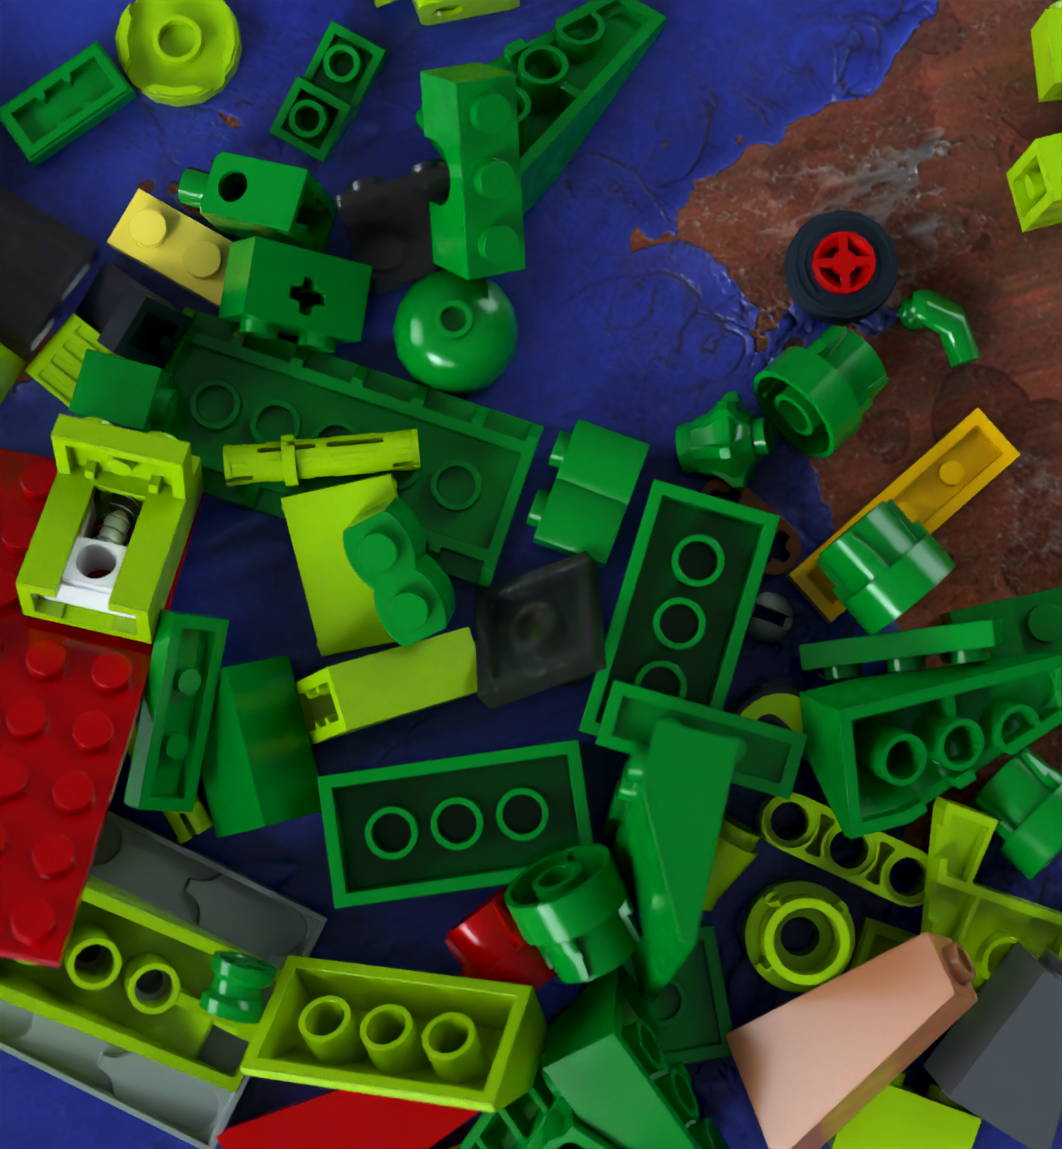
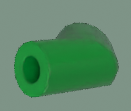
(946, 319)

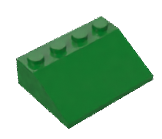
(666, 840)

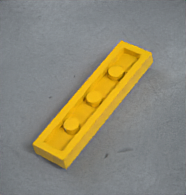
(925, 491)

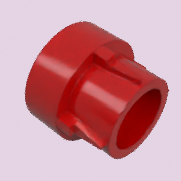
(493, 948)

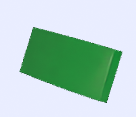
(329, 92)

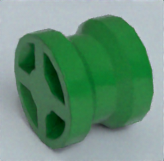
(237, 987)

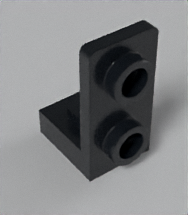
(132, 317)

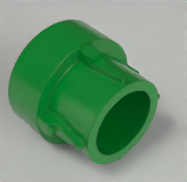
(821, 390)
(883, 565)
(1028, 809)
(575, 912)

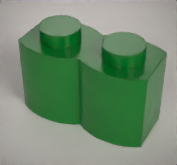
(589, 491)
(408, 585)

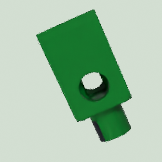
(261, 199)

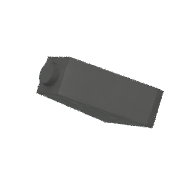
(1008, 1049)

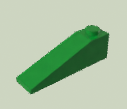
(569, 82)
(615, 1072)

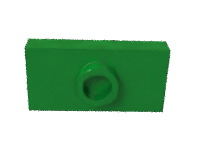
(66, 104)

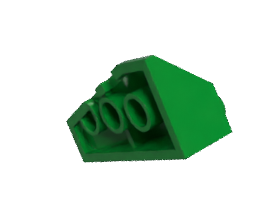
(911, 735)

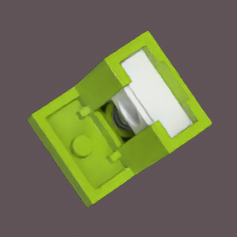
(127, 483)

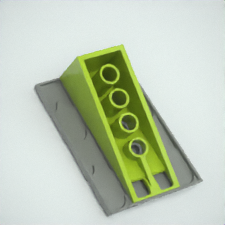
(130, 984)

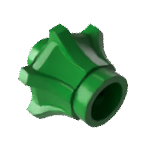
(725, 442)

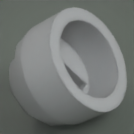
(764, 630)

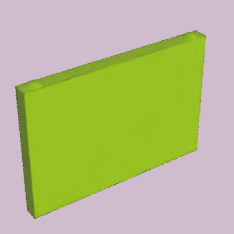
(336, 597)

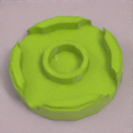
(179, 49)

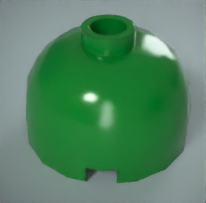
(455, 333)

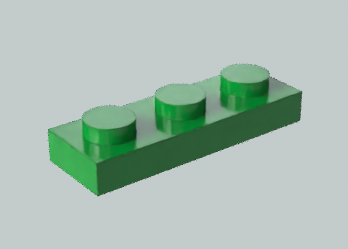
(904, 648)
(176, 711)
(765, 755)

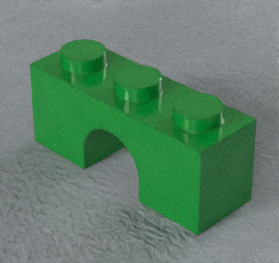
(476, 124)

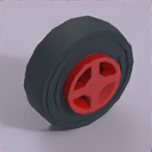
(847, 245)

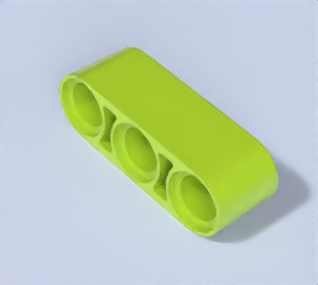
(813, 844)

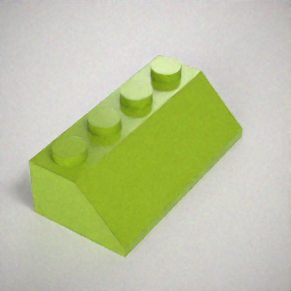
(399, 1034)

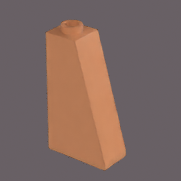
(848, 1039)

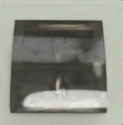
(37, 271)

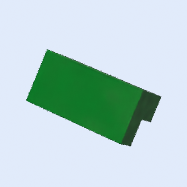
(258, 750)

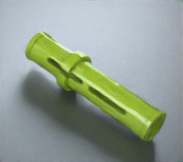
(320, 457)

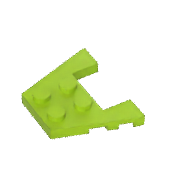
(971, 913)

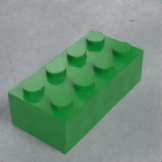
(684, 599)
(451, 821)

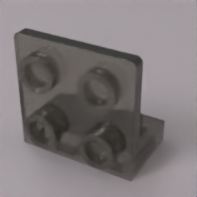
(392, 224)

